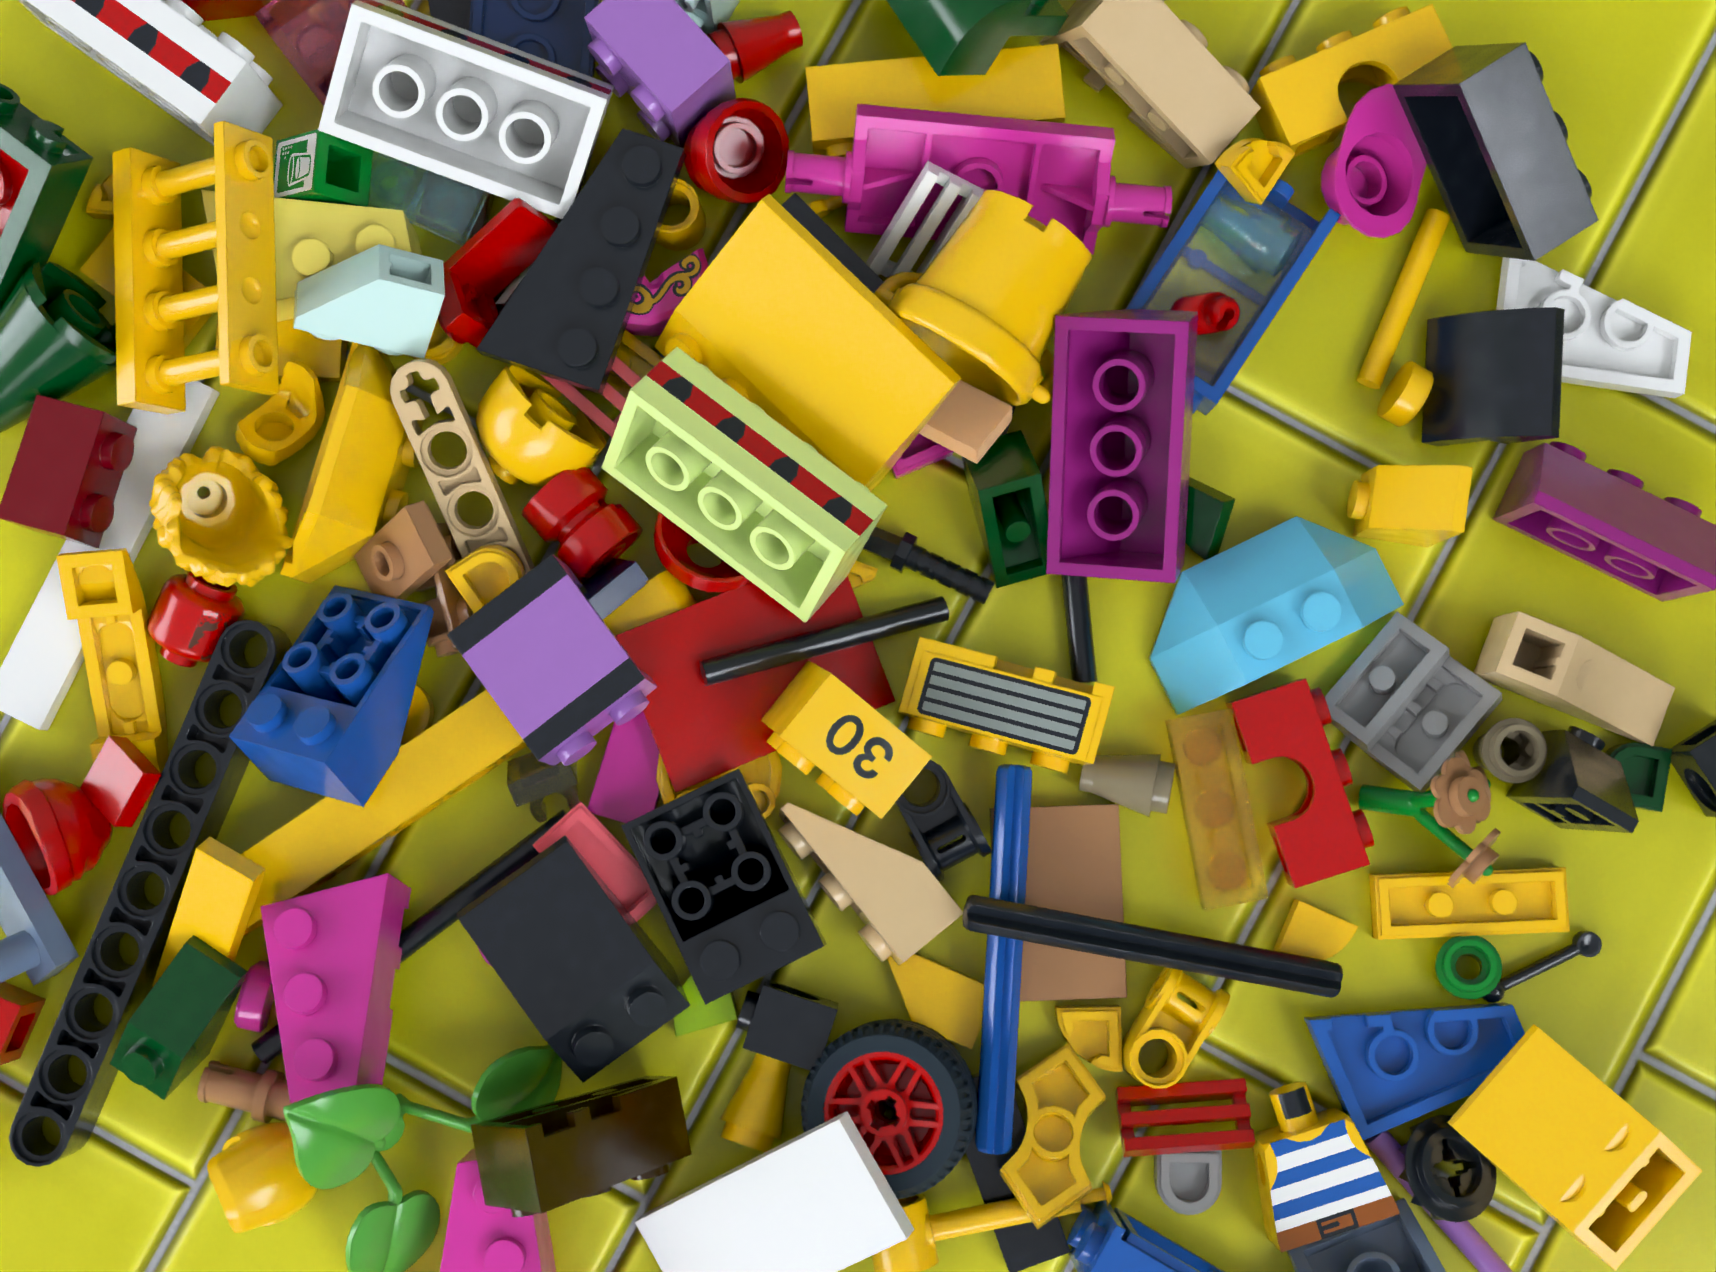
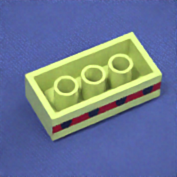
(741, 483)

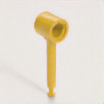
(919, 1249)

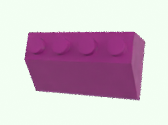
(1121, 443)

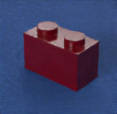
(68, 471)

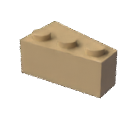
(1161, 73)

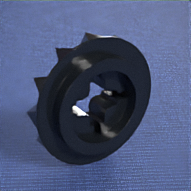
(1454, 1197)

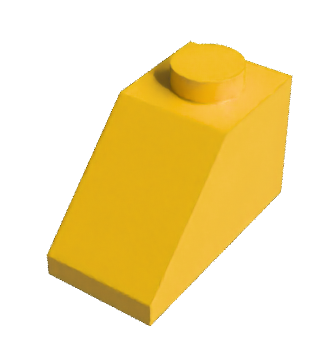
(1410, 503)

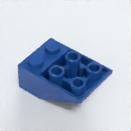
(339, 696)

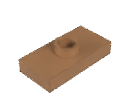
(403, 553)

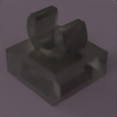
(533, 780)

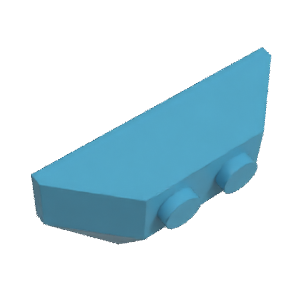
(1266, 609)

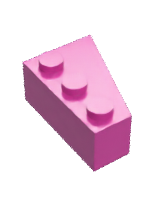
(334, 981)
(488, 1236)

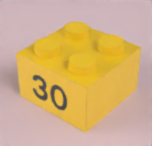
(855, 746)

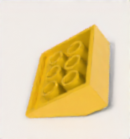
(810, 345)

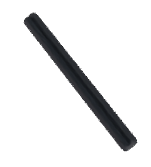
(1152, 946)

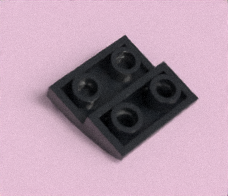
(1494, 376)

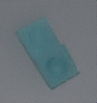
(425, 197)

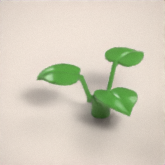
(349, 1126)

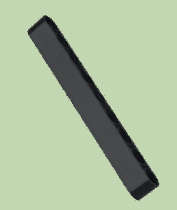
(129, 911)

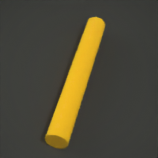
(1403, 298)

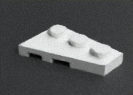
(1603, 338)

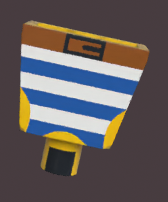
(1315, 1173)

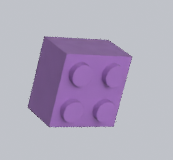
(660, 62)

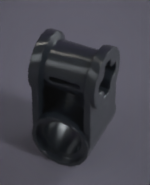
(940, 822)

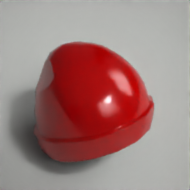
(738, 151)
(56, 830)

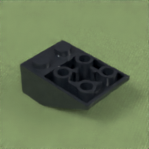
(723, 886)

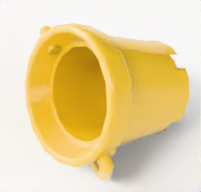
(994, 297)

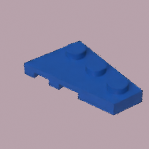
(1411, 1060)

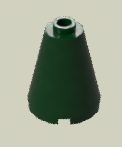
(51, 340)

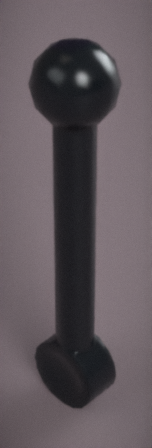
(1583, 944)

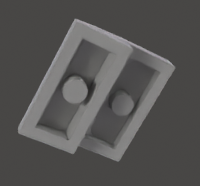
(1410, 703)

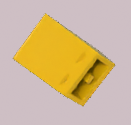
(1575, 1147)

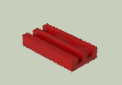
(1184, 1092)

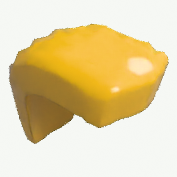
(285, 419)

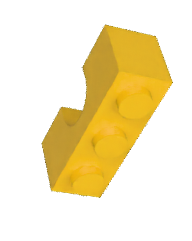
(1302, 96)

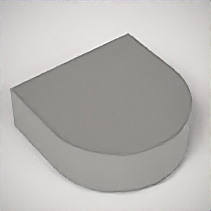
(1188, 1180)

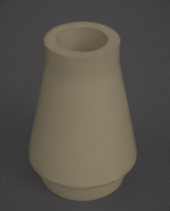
(1523, 750)
(1131, 781)

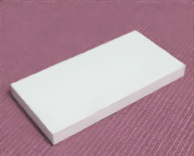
(789, 1210)

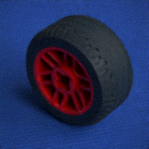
(931, 1092)

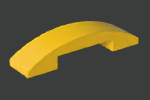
(117, 650)

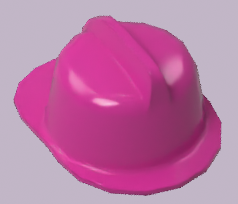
(1376, 168)

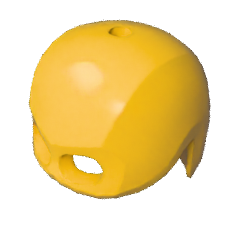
(259, 1178)

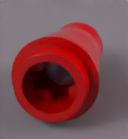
(756, 42)

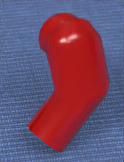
(1215, 311)

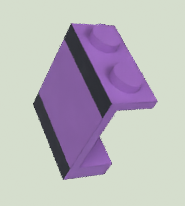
(552, 663)

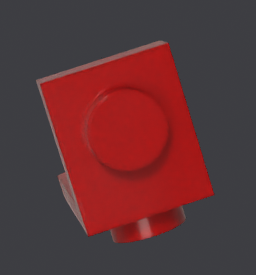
(487, 266)

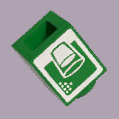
(322, 169)

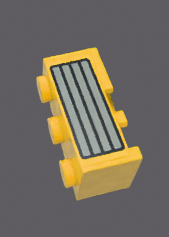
(1004, 705)

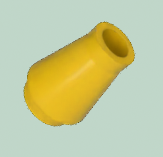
(758, 1105)

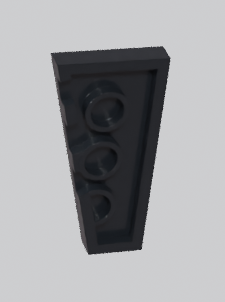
(586, 279)

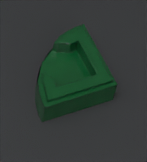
(1206, 518)

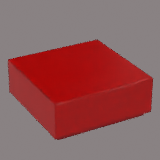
(120, 781)

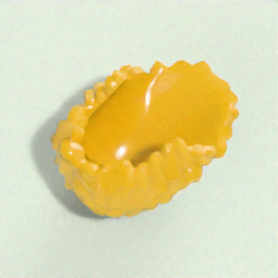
(229, 532)

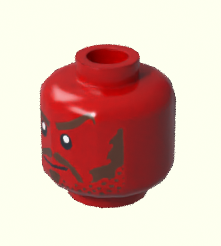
(192, 618)

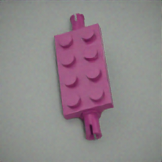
(1047, 164)

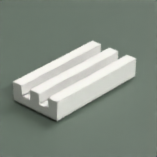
(953, 185)

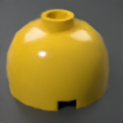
(531, 431)

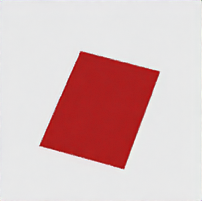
(720, 725)

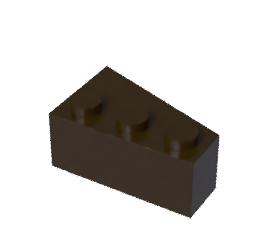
(580, 1145)

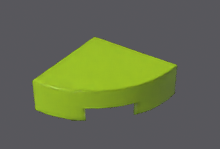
(702, 1016)

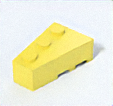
(321, 234)

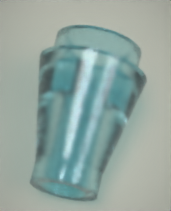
(1253, 234)

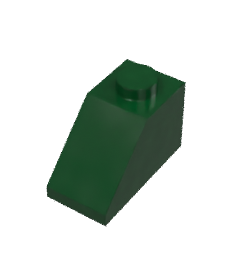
(1010, 509)
(179, 1018)

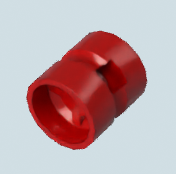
(576, 515)

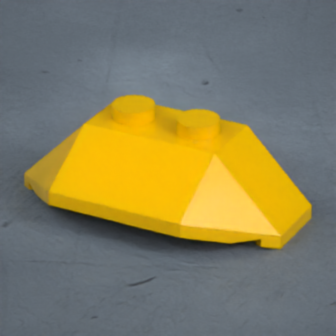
(356, 471)

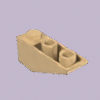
(1573, 676)
(884, 887)

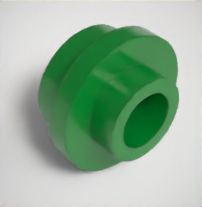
(1482, 952)

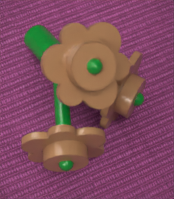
(1458, 800)

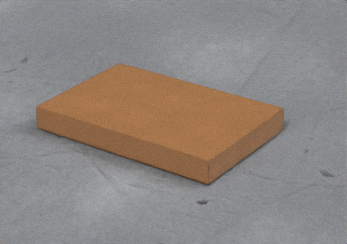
(1075, 871)

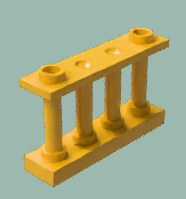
(150, 271)

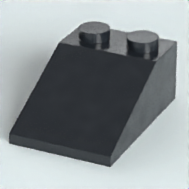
(574, 959)

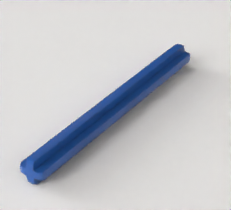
(1003, 963)

